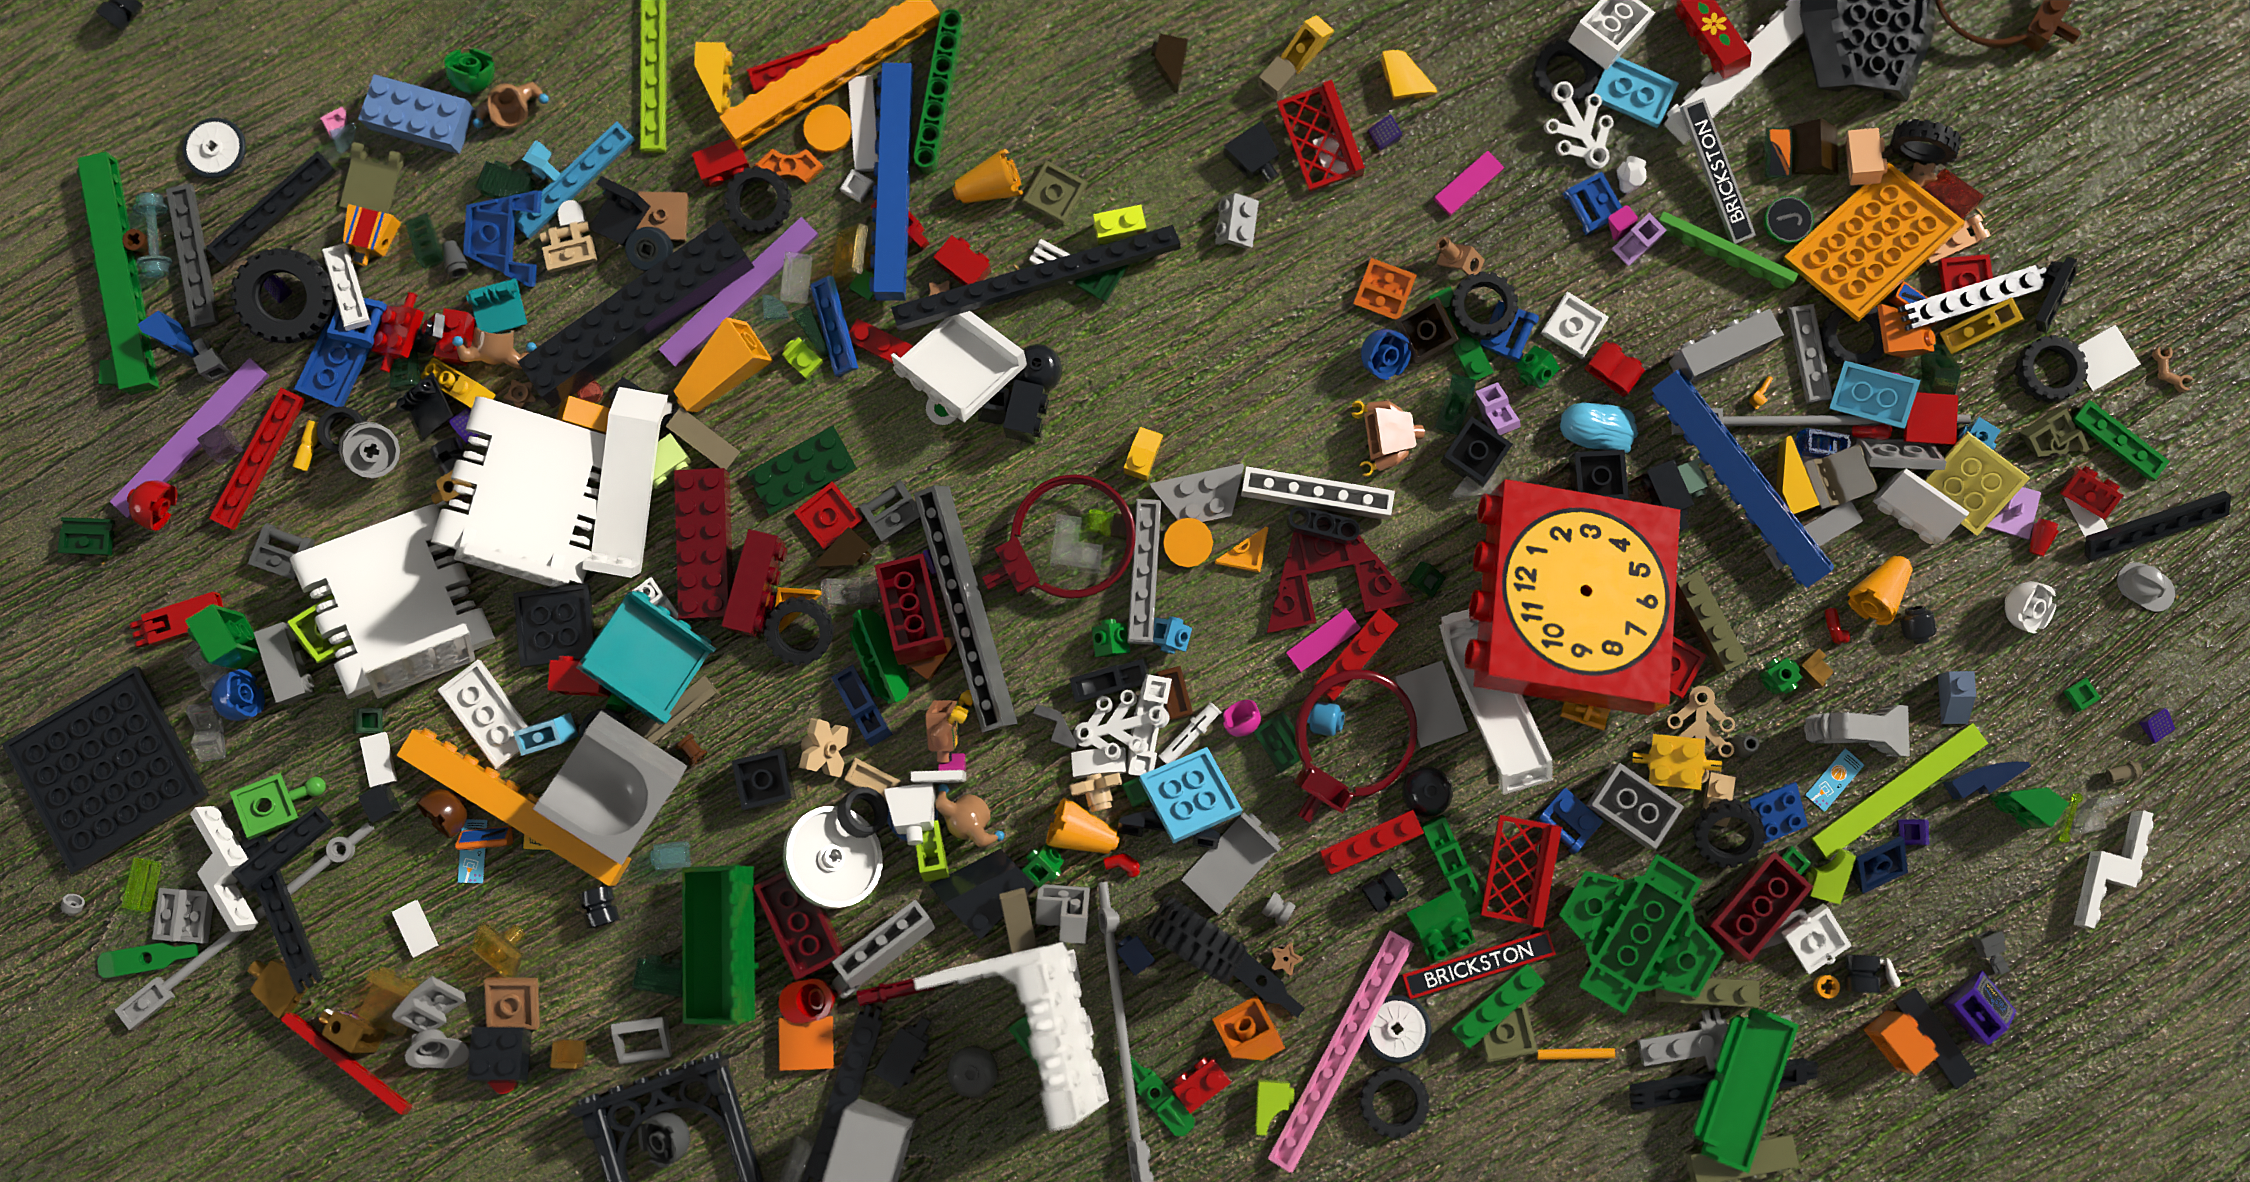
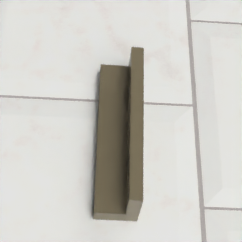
(688, 706)

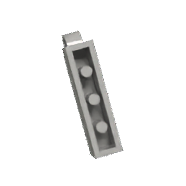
(880, 948)

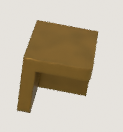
(1814, 669)
(568, 1054)

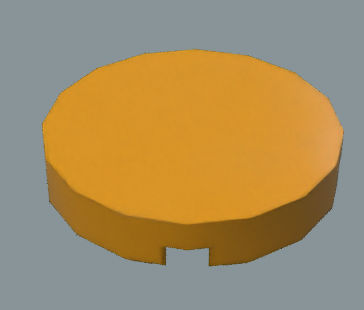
(828, 129)
(1188, 542)

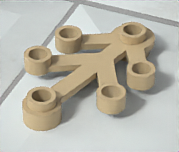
(1700, 727)

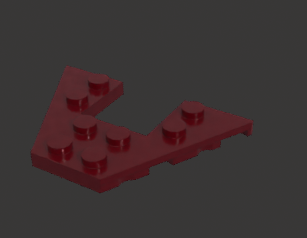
(1314, 555)

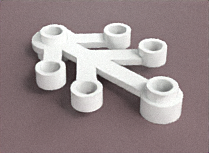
(1581, 129)
(1116, 725)

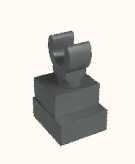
(209, 362)
(1991, 945)

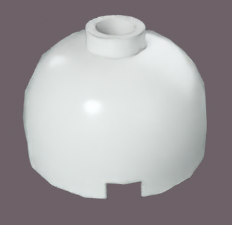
(2030, 606)

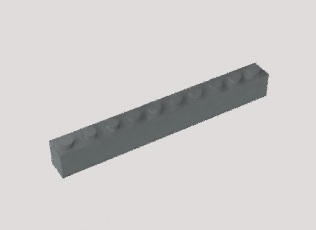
(965, 608)

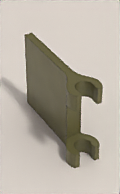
(371, 183)

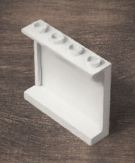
(961, 364)

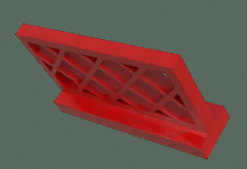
(1338, 124)
(1542, 876)

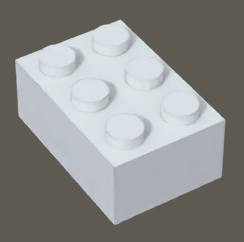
(1610, 29)

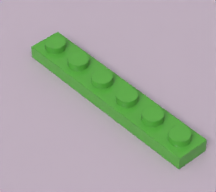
(1732, 253)

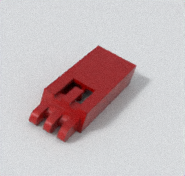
(176, 615)

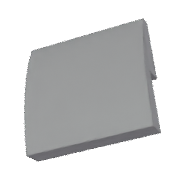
(183, 915)
(428, 1004)

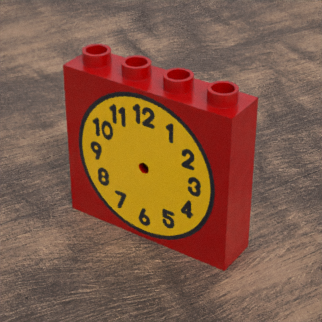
(1575, 597)

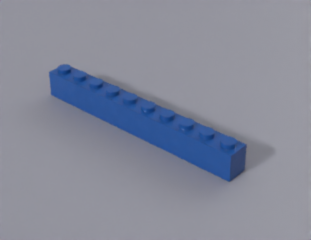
(893, 182)
(1742, 478)

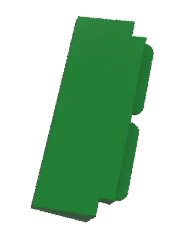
(1743, 1087)

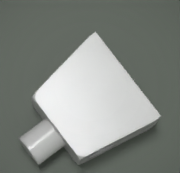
(912, 810)

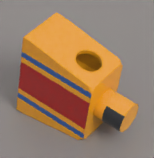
(368, 233)

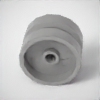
(380, 460)

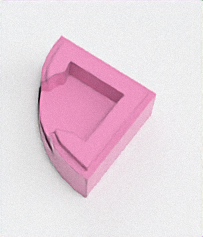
(334, 119)

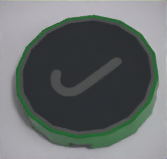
(1788, 220)

